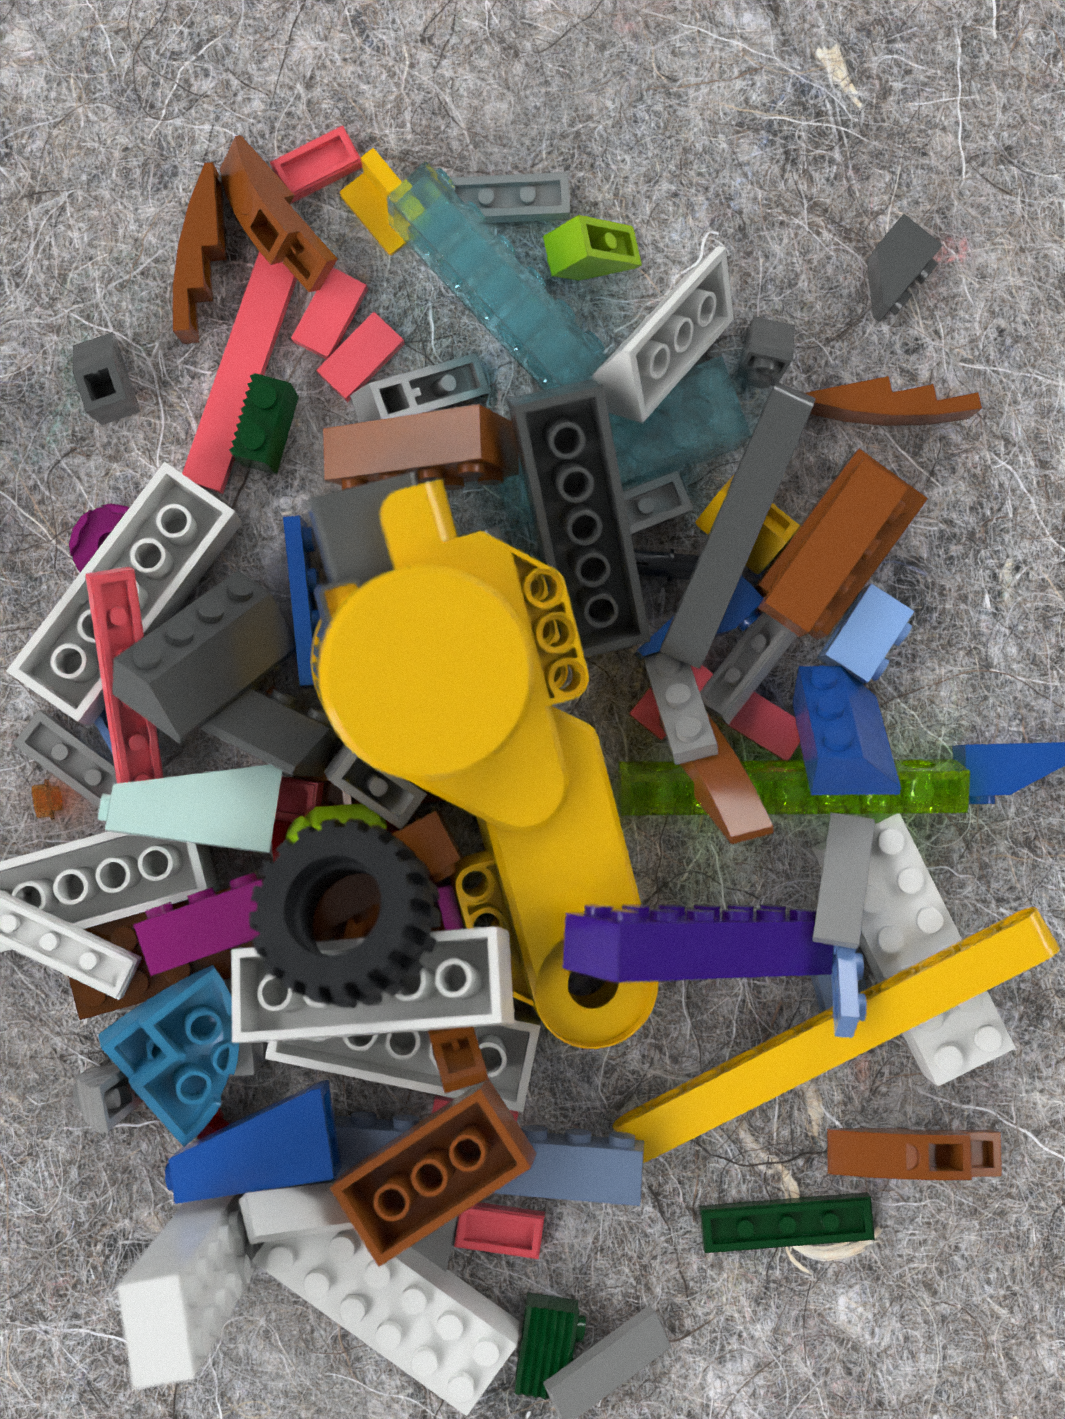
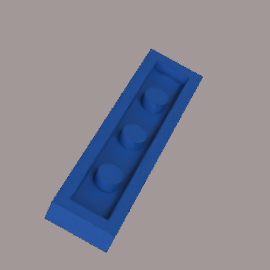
(303, 580)

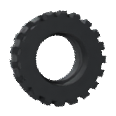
(294, 889)

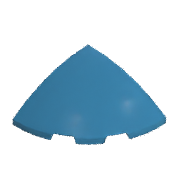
(178, 1051)

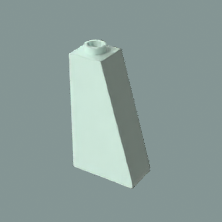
(203, 808)

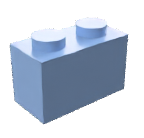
(867, 634)

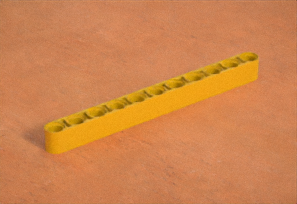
(811, 1048)

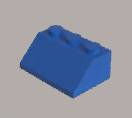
(842, 734)

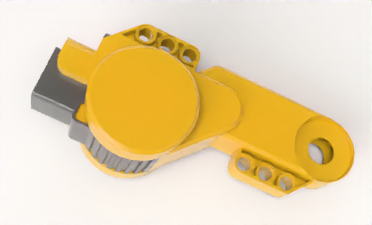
(449, 679)

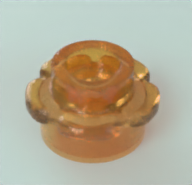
(46, 800)

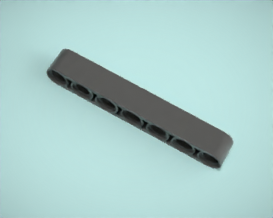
(737, 525)

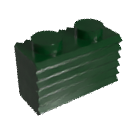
(264, 423)
(546, 1341)

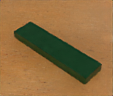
(786, 1222)

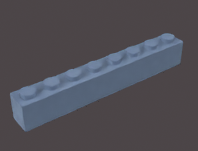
(564, 1168)

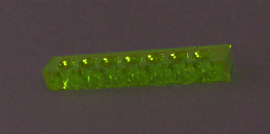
(785, 789)

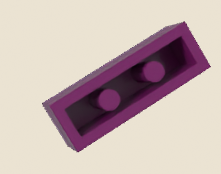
(198, 929)

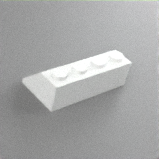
(669, 340)

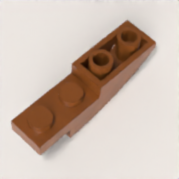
(269, 220)
(914, 1153)

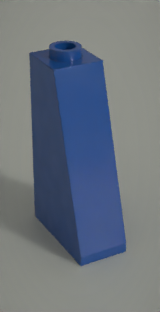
(264, 1151)

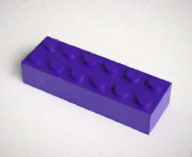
(693, 944)

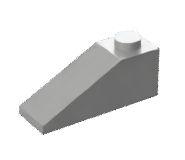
(422, 390)
(104, 1096)

